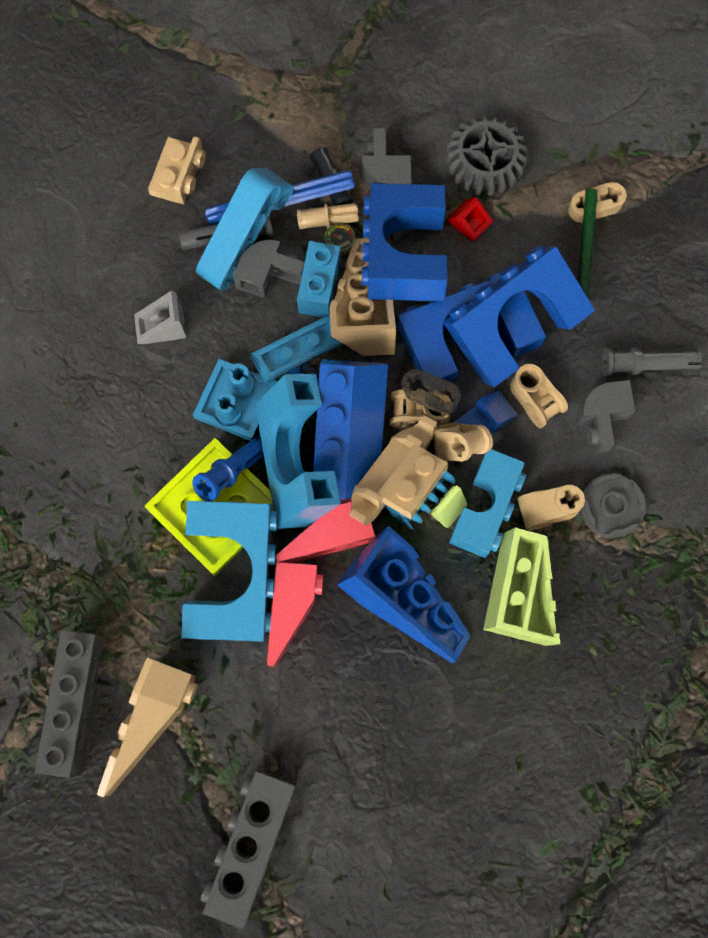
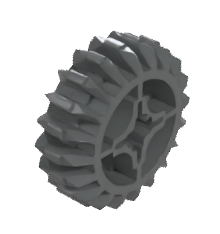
(473, 166)

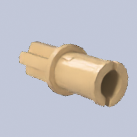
(327, 215)

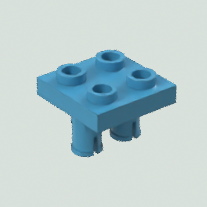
(231, 399)

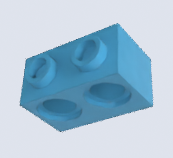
(318, 279)

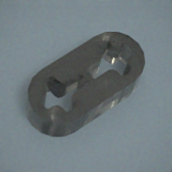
(433, 384)

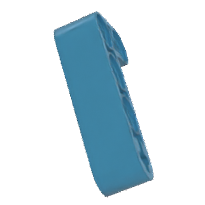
(241, 224)

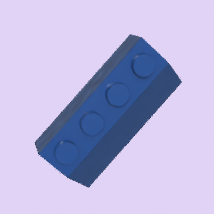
(350, 420)

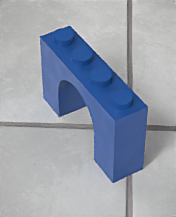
(392, 272)
(476, 323)
(423, 329)

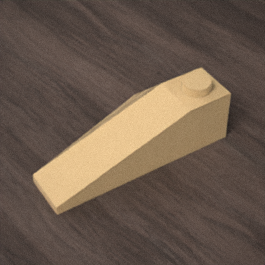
(358, 321)
(157, 701)

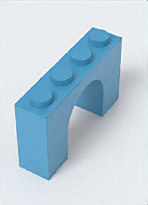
(281, 413)
(248, 615)

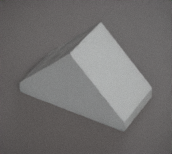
(161, 320)

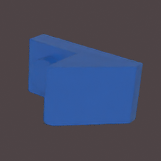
(491, 411)

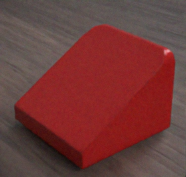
(470, 218)

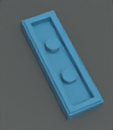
(294, 350)

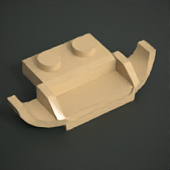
(400, 475)

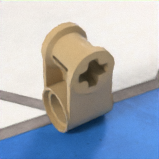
(539, 396)
(413, 411)
(460, 441)
(545, 507)

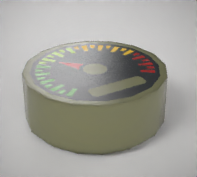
(342, 236)

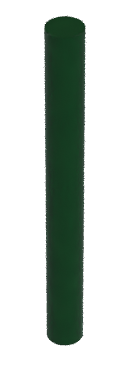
(587, 239)

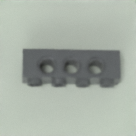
(69, 704)
(235, 905)

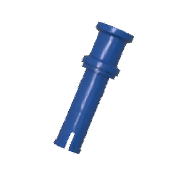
(226, 471)

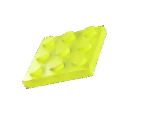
(170, 507)

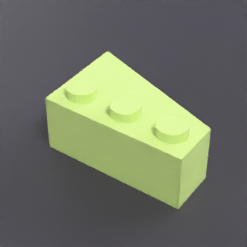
(522, 591)

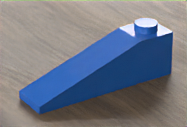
(399, 591)

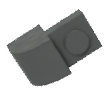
(384, 169)
(262, 263)
(602, 406)

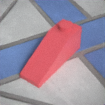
(328, 535)
(292, 600)

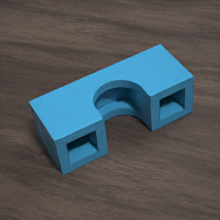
(499, 477)

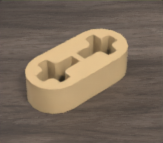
(604, 207)

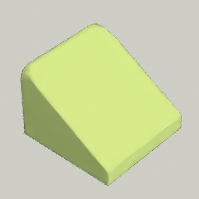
(449, 506)

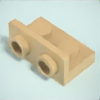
(177, 169)

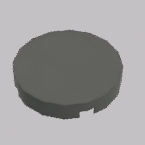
(613, 505)

